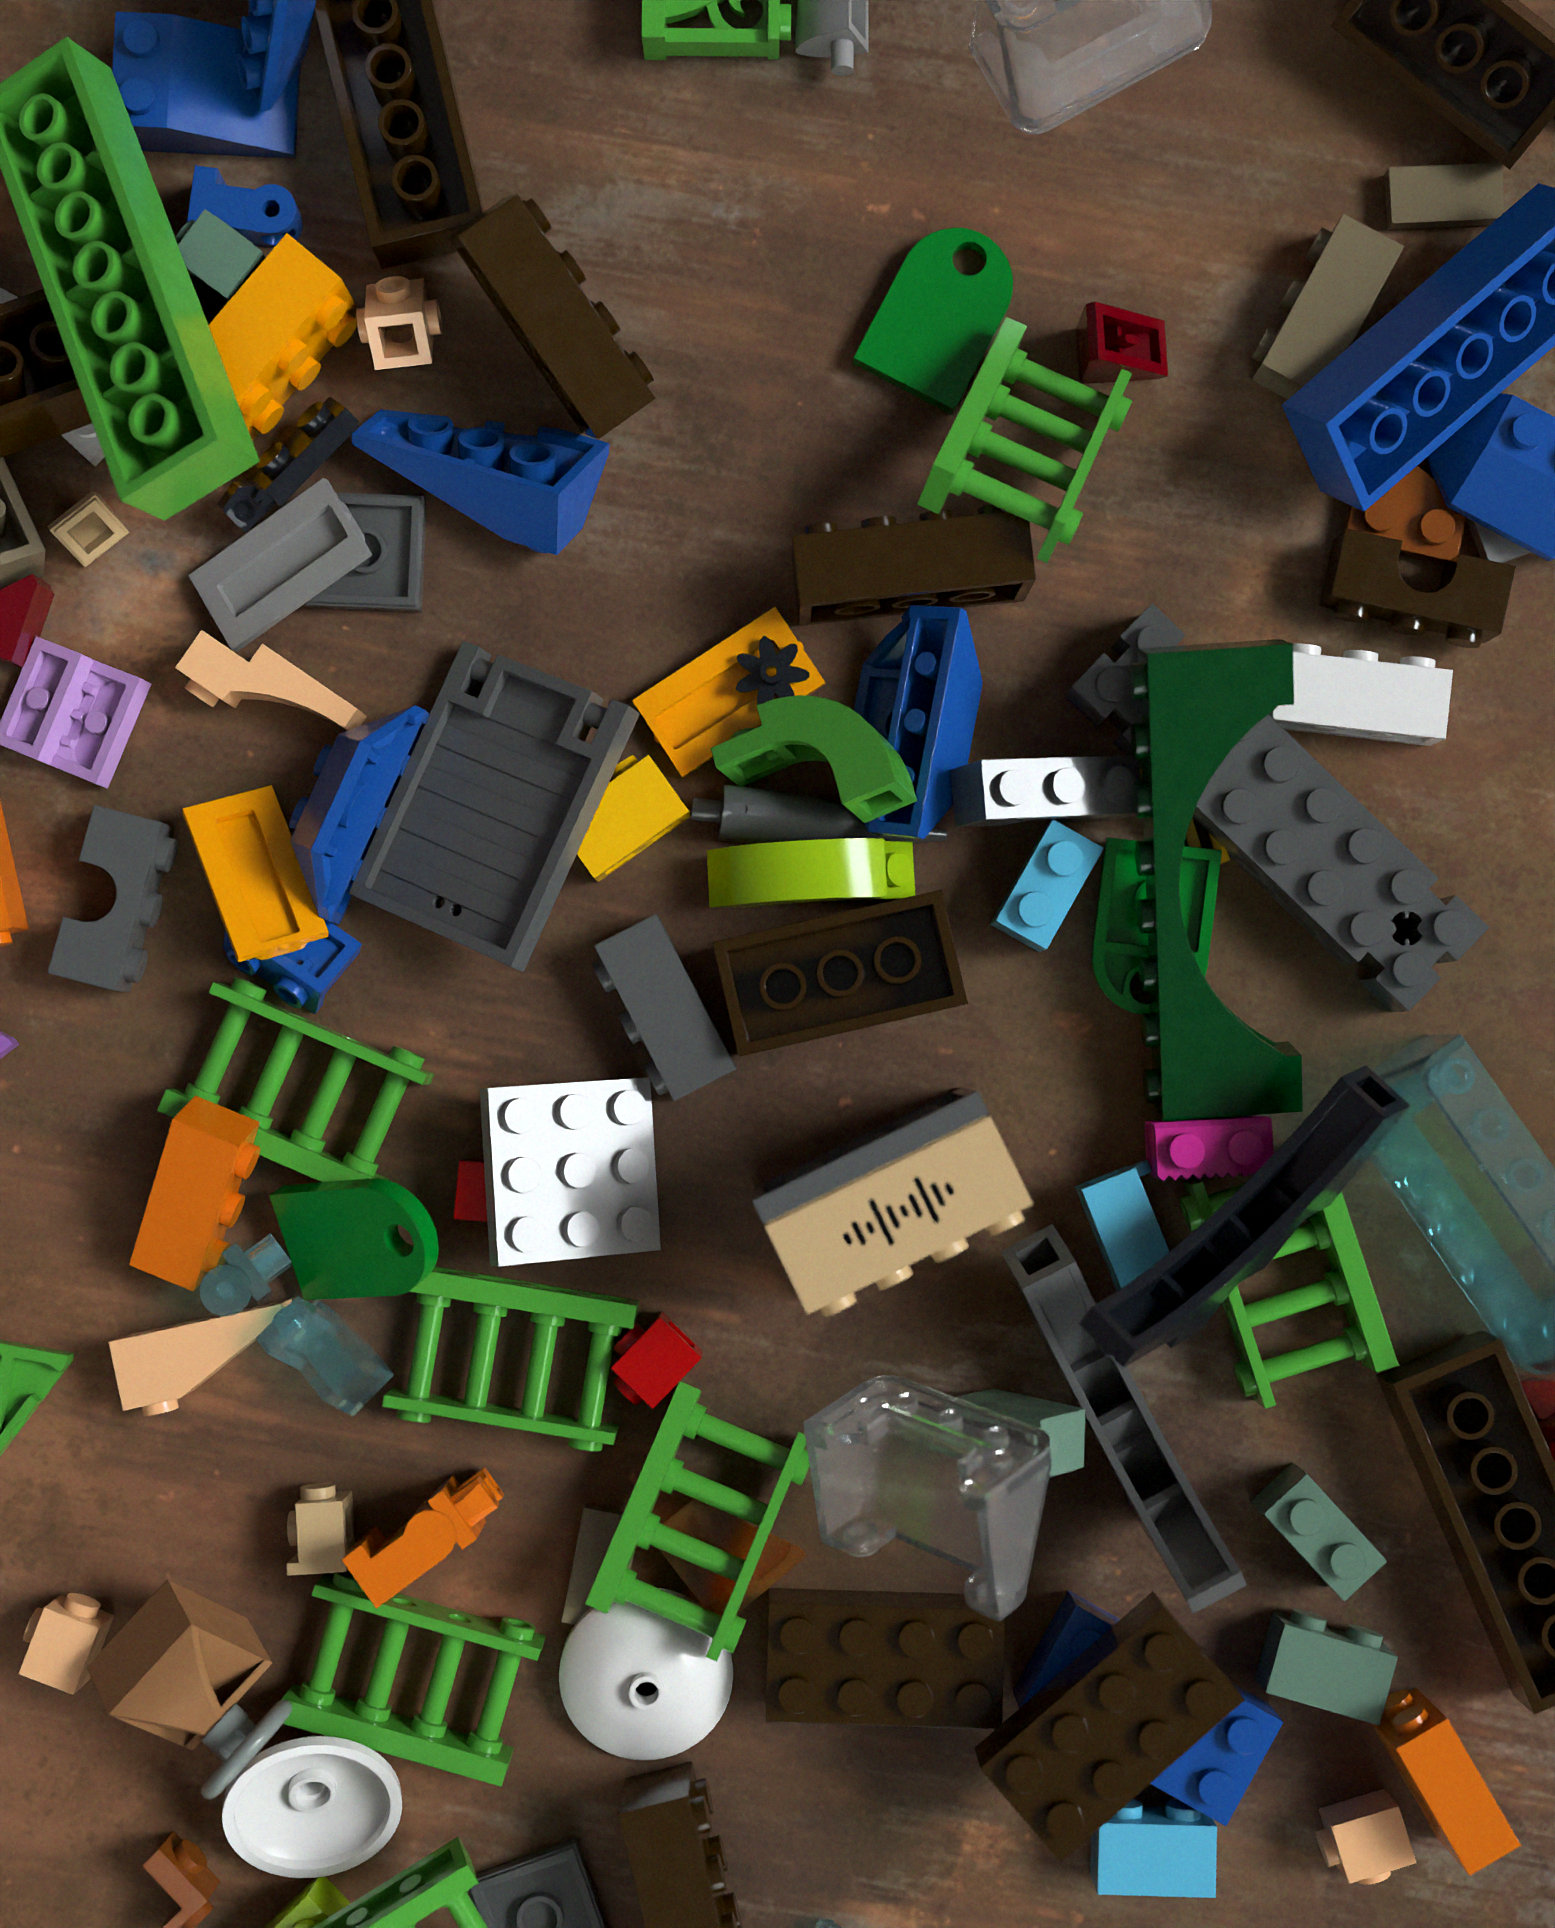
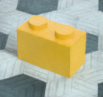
(630, 817)

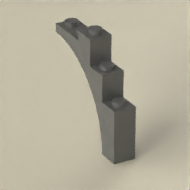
(1122, 1423)

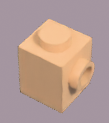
(65, 1641)
(1365, 1838)

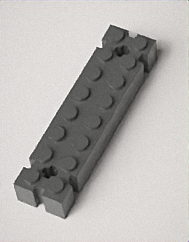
(1304, 840)

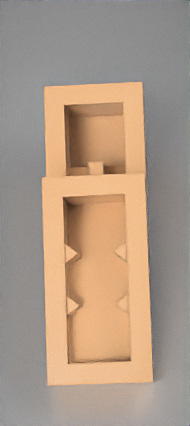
(226, 676)

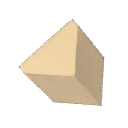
(88, 528)

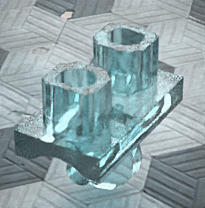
(229, 1287)

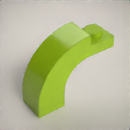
(810, 872)

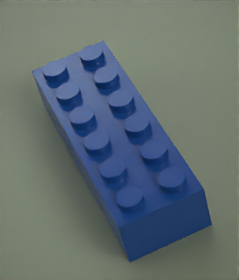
(1433, 358)

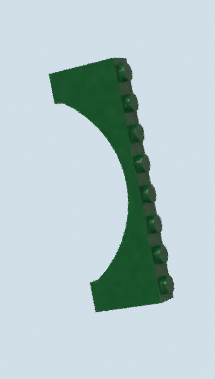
(1191, 716)

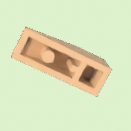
(175, 1359)

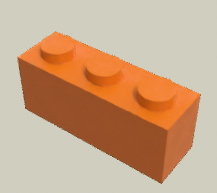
(196, 1193)

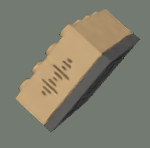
(891, 1201)

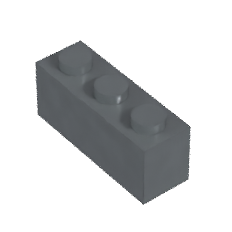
(662, 1008)

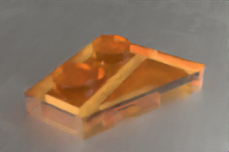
(734, 1537)

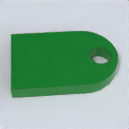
(938, 320)
(1116, 930)
(349, 1240)

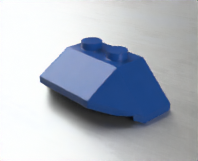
(1503, 472)
(924, 700)
(349, 804)

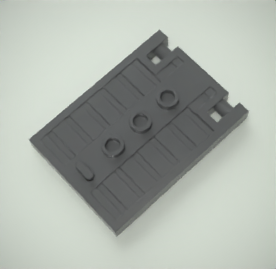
(494, 805)

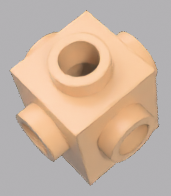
(399, 322)

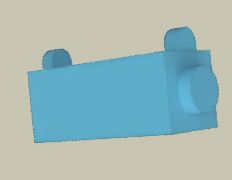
(1123, 1222)

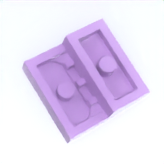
(72, 712)

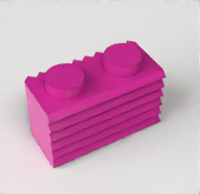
(1208, 1147)

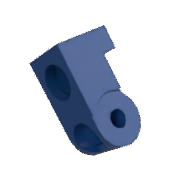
(256, 214)

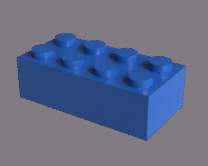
(1214, 1769)

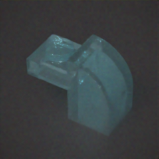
(327, 1353)

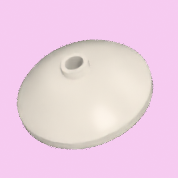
(630, 1646)
(312, 1807)

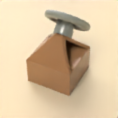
(180, 1677)

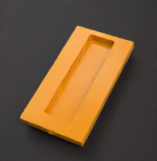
(700, 701)
(254, 874)

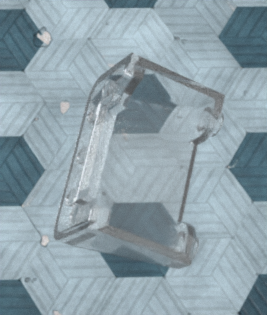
(1072, 54)
(935, 1476)

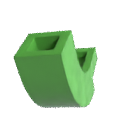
(814, 728)

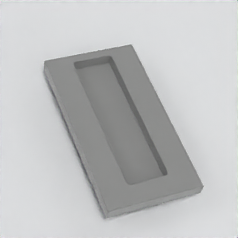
(280, 564)

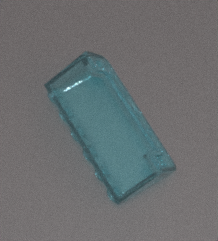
(1476, 1191)

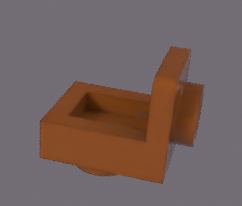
(184, 1875)

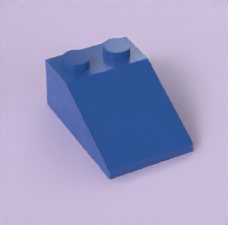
(187, 91)

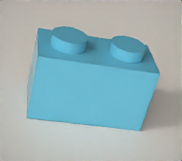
(1046, 886)
(1155, 1852)

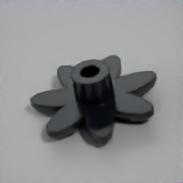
(768, 660)

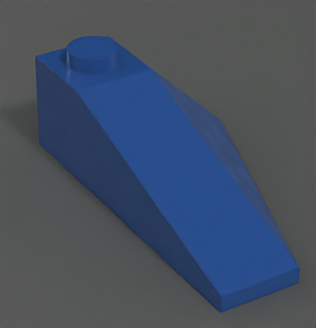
(510, 483)

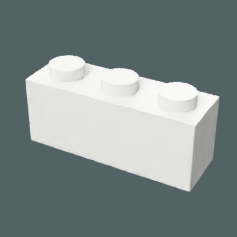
(1367, 697)

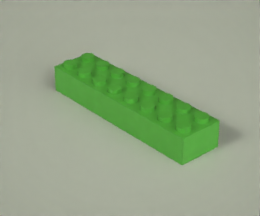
(118, 284)

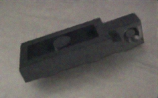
(289, 464)

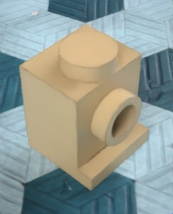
(320, 1529)

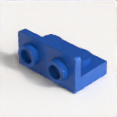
(305, 974)

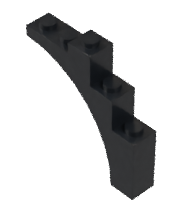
(1252, 1226)

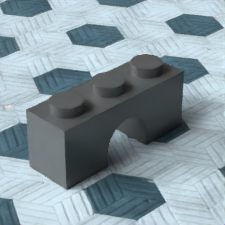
(1044, 788)
(110, 949)

